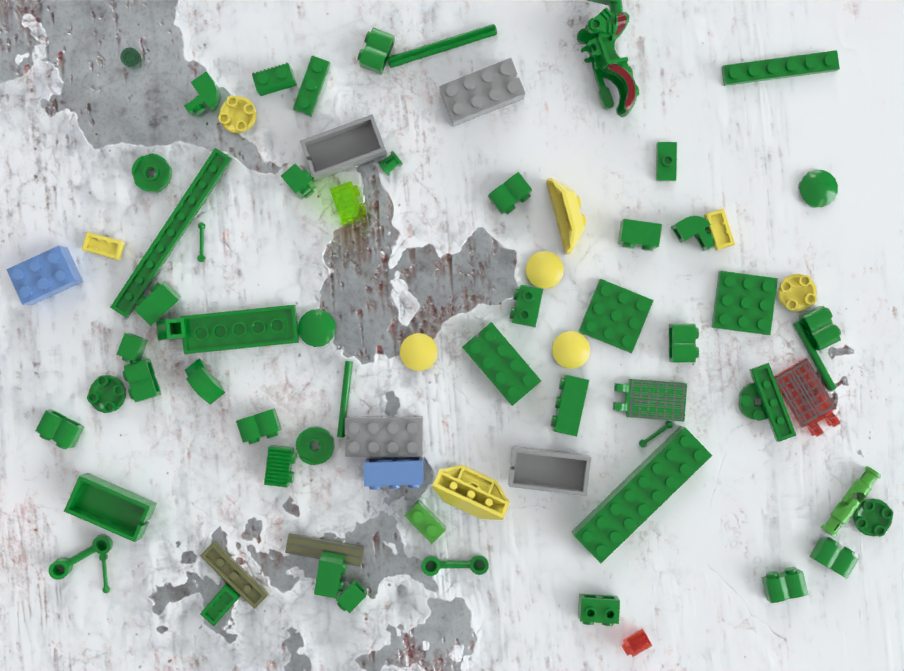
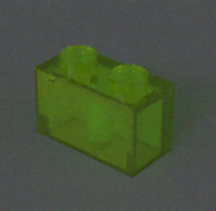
(348, 204)

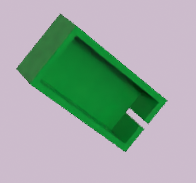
(501, 364)
(110, 507)

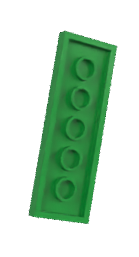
(240, 329)

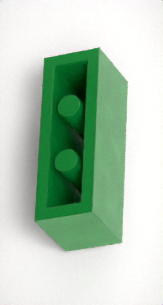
(569, 405)

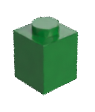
(170, 329)
(132, 347)
(351, 596)

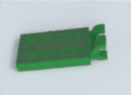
(653, 399)

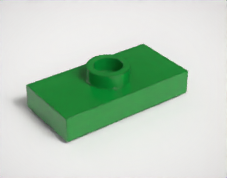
(666, 161)
(219, 605)

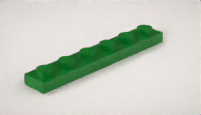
(780, 68)

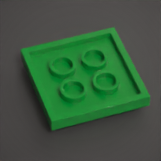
(744, 303)
(615, 316)

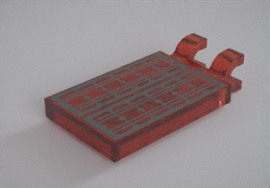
(806, 396)

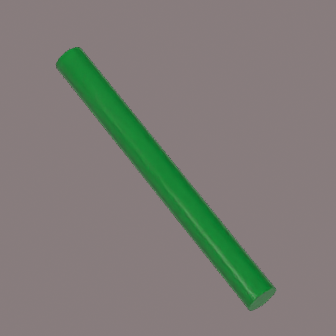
(814, 356)
(344, 398)

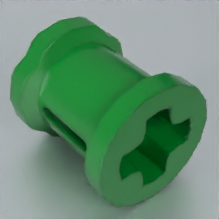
(390, 163)

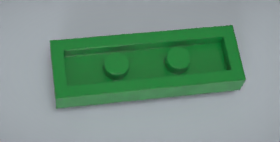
(311, 86)

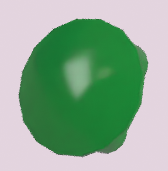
(818, 188)
(316, 328)
(107, 394)
(873, 517)

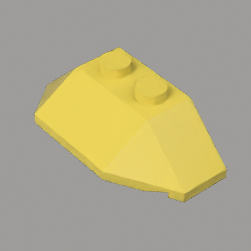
(567, 213)
(471, 492)

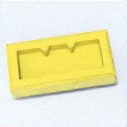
(719, 229)
(103, 246)

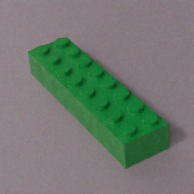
(641, 493)

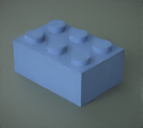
(44, 275)
(394, 472)

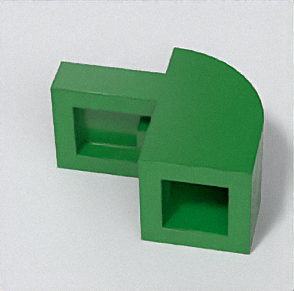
(208, 95)
(695, 227)
(203, 382)

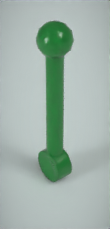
(201, 258)
(643, 443)
(103, 558)

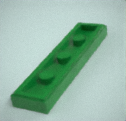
(772, 402)

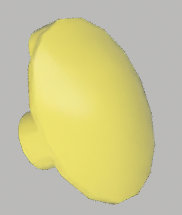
(237, 114)
(544, 269)
(797, 292)
(570, 349)
(418, 352)

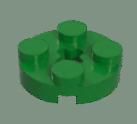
(157, 182)
(747, 401)
(305, 450)

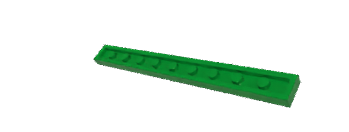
(171, 233)

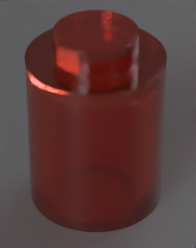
(636, 643)

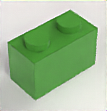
(425, 521)

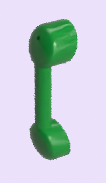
(101, 544)
(477, 564)

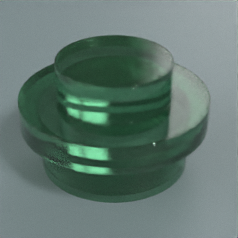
(130, 57)

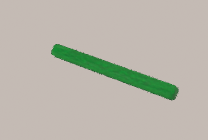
(442, 45)

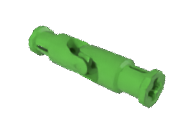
(848, 505)

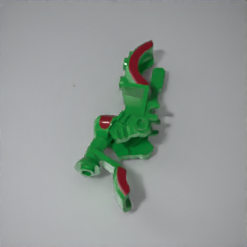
(600, 44)

